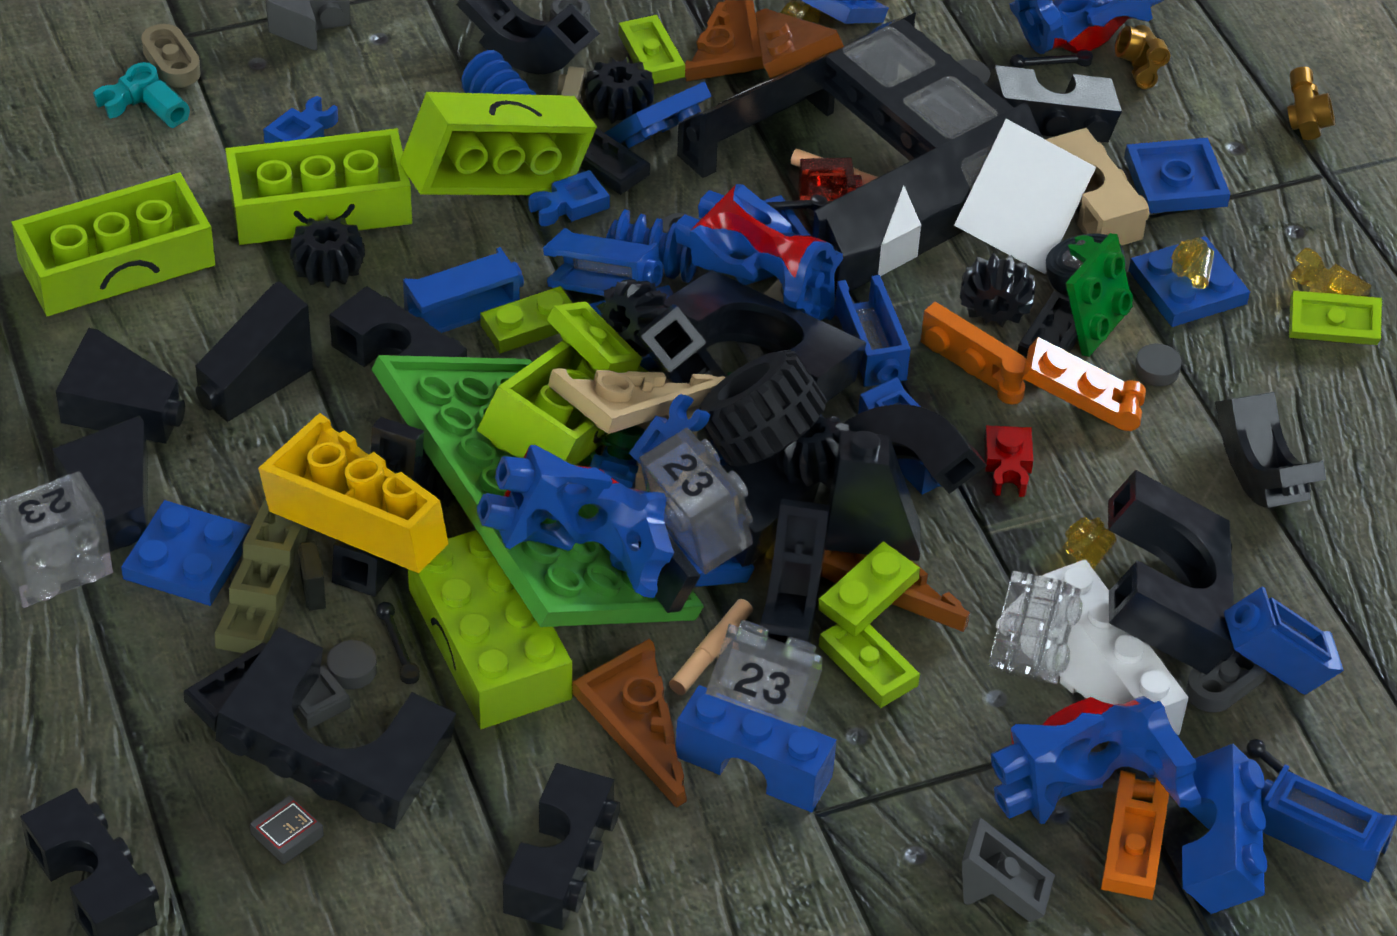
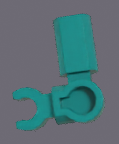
(143, 86)

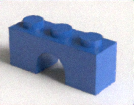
(792, 758)
(1229, 860)

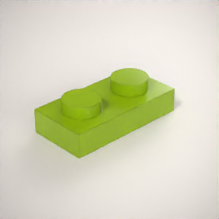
(650, 43)
(1335, 317)
(522, 320)
(593, 338)
(869, 588)
(870, 663)

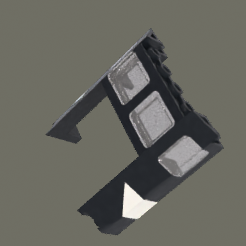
(916, 103)

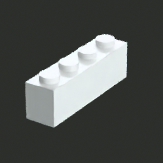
(1110, 661)

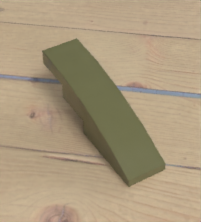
(260, 582)

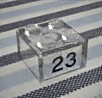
(703, 501)
(53, 539)
(766, 673)

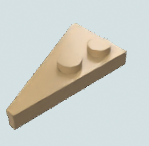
(627, 398)

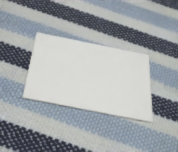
(1024, 195)

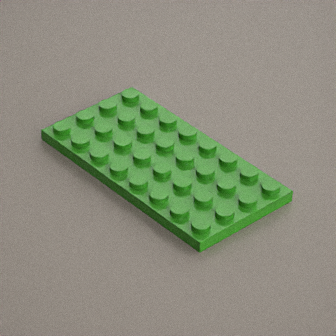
(556, 584)

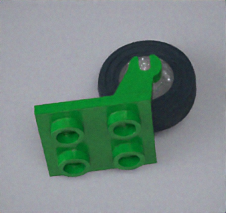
(1096, 281)

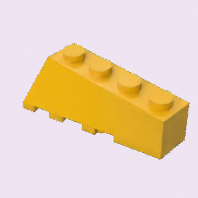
(353, 497)

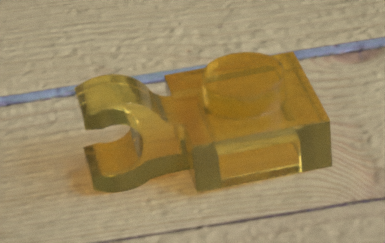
(1321, 280)

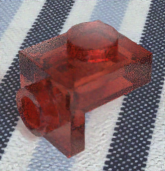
(827, 178)

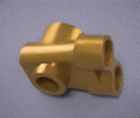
(1144, 52)
(1310, 109)

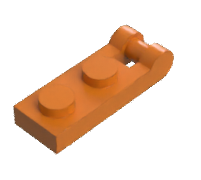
(974, 352)
(1085, 385)
(1135, 837)

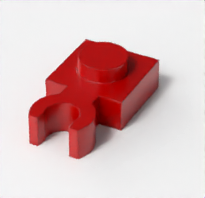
(1009, 456)

